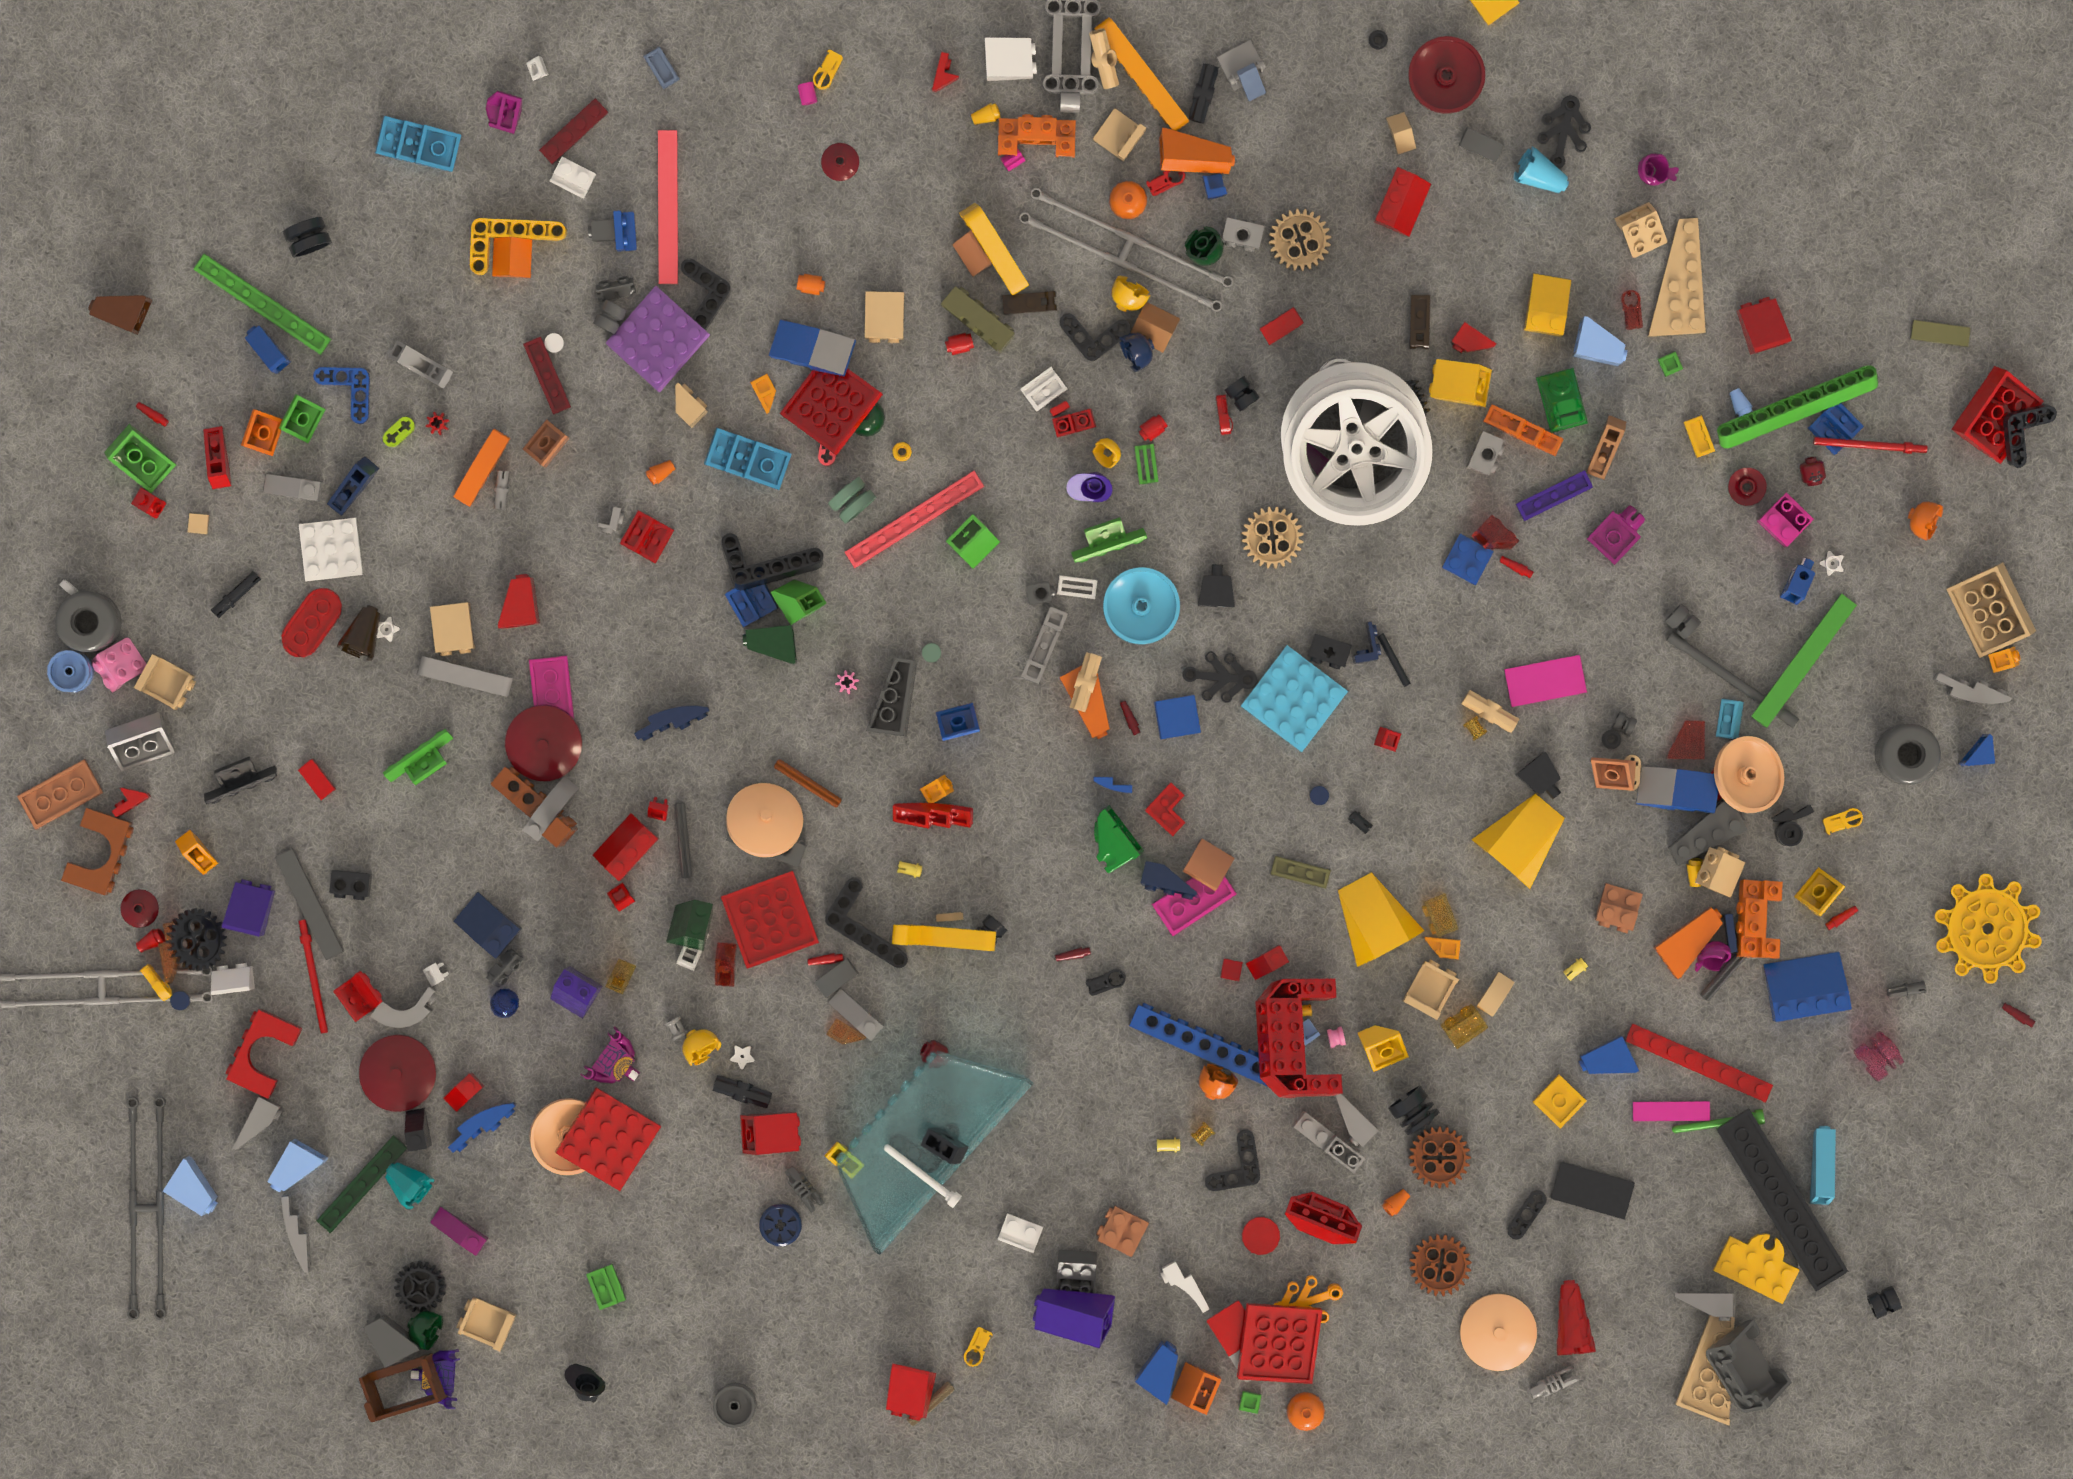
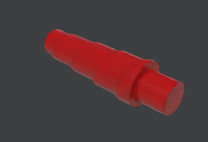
(152, 414)
(1517, 567)
(1841, 917)
(826, 959)

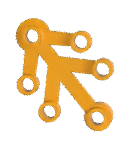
(1305, 1301)

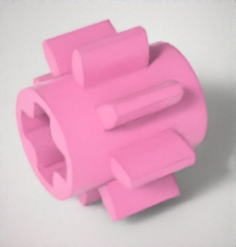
(850, 677)

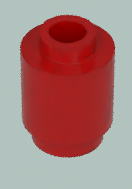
(959, 343)
(1152, 428)

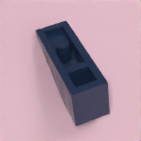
(353, 485)

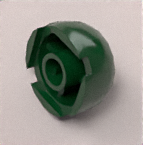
(1204, 246)
(872, 423)
(424, 1328)

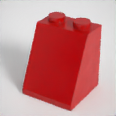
(1763, 325)
(520, 604)
(770, 1133)
(910, 1391)

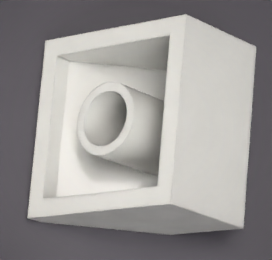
(232, 980)

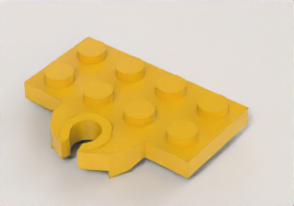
(1757, 1266)

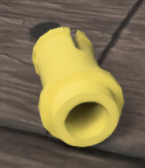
(910, 869)
(1576, 967)
(1168, 1145)

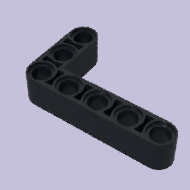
(711, 287)
(767, 566)
(860, 930)

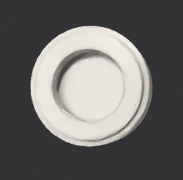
(554, 343)
(68, 587)

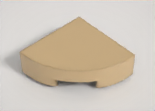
(949, 916)

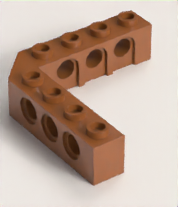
(559, 830)

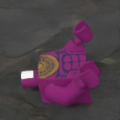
(614, 1061)

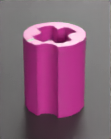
(807, 93)
(1011, 161)

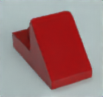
(941, 78)
(134, 798)

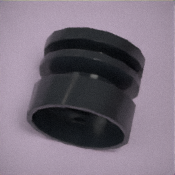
(1414, 1110)

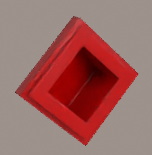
(1387, 739)
(620, 897)
(1231, 970)

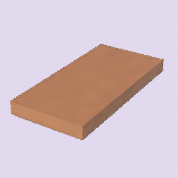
(60, 794)

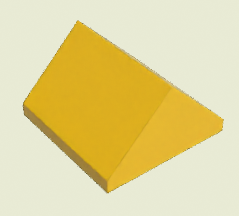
(1819, 892)

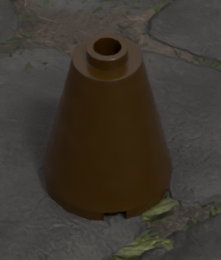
(362, 634)

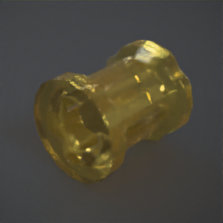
(1475, 728)
(1202, 1133)

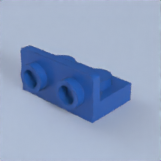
(625, 231)

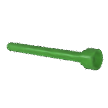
(1758, 1115)

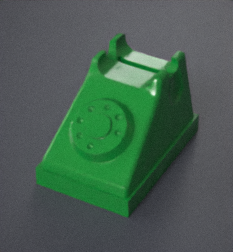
(1561, 400)
(1114, 840)

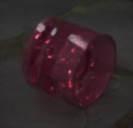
(1879, 1056)

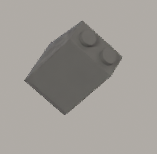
(389, 1339)

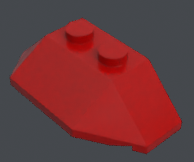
(1323, 1218)

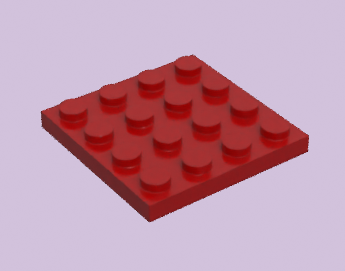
(831, 407)
(770, 919)
(607, 1139)
(1279, 1343)

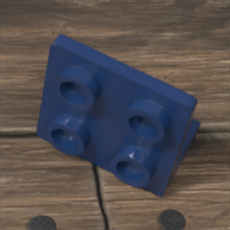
(1364, 655)

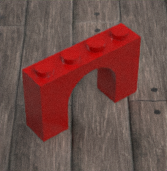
(242, 1070)

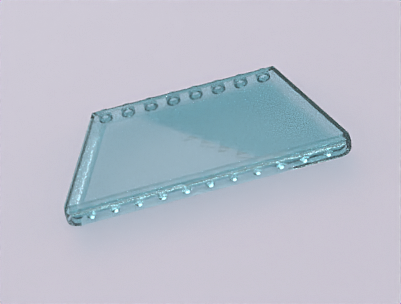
(943, 1094)

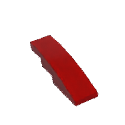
(930, 814)

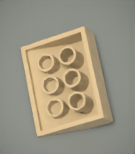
(1991, 610)

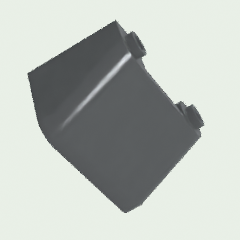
(1745, 1369)

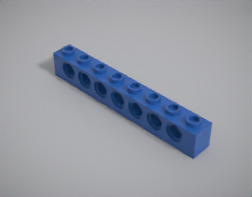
(1139, 1022)

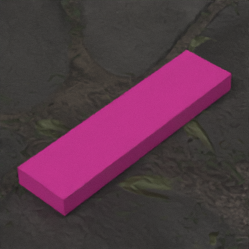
(1671, 1111)

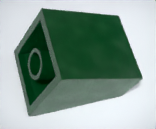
(773, 642)
(691, 924)

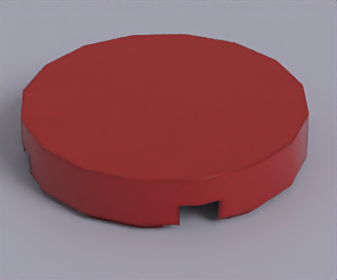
(1260, 1235)

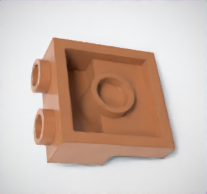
(1618, 908)
(1122, 1230)

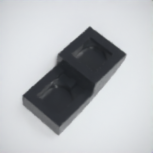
(1787, 814)

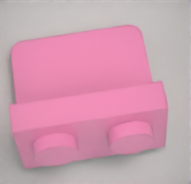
(118, 664)

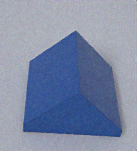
(957, 721)
(1980, 753)

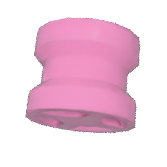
(1336, 1037)

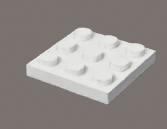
(330, 549)

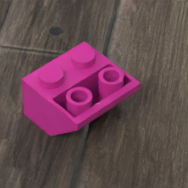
(1785, 520)

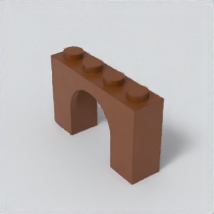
(117, 832)

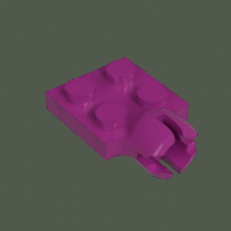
(1617, 534)

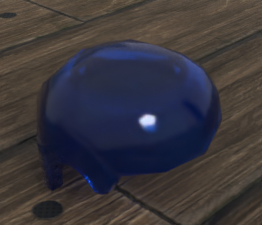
(504, 1003)

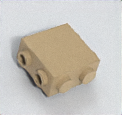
(1720, 871)

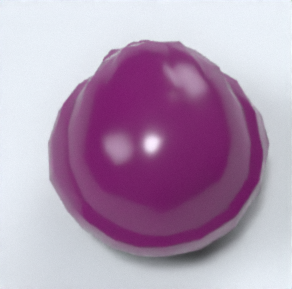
(1662, 168)
(1713, 956)

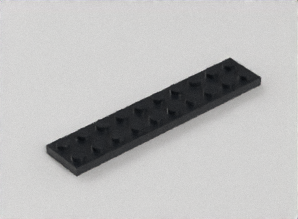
(1782, 1200)

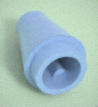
(1740, 403)

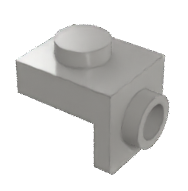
(616, 519)

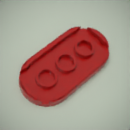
(311, 622)

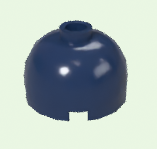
(1137, 350)

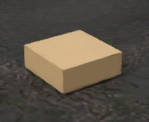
(198, 523)

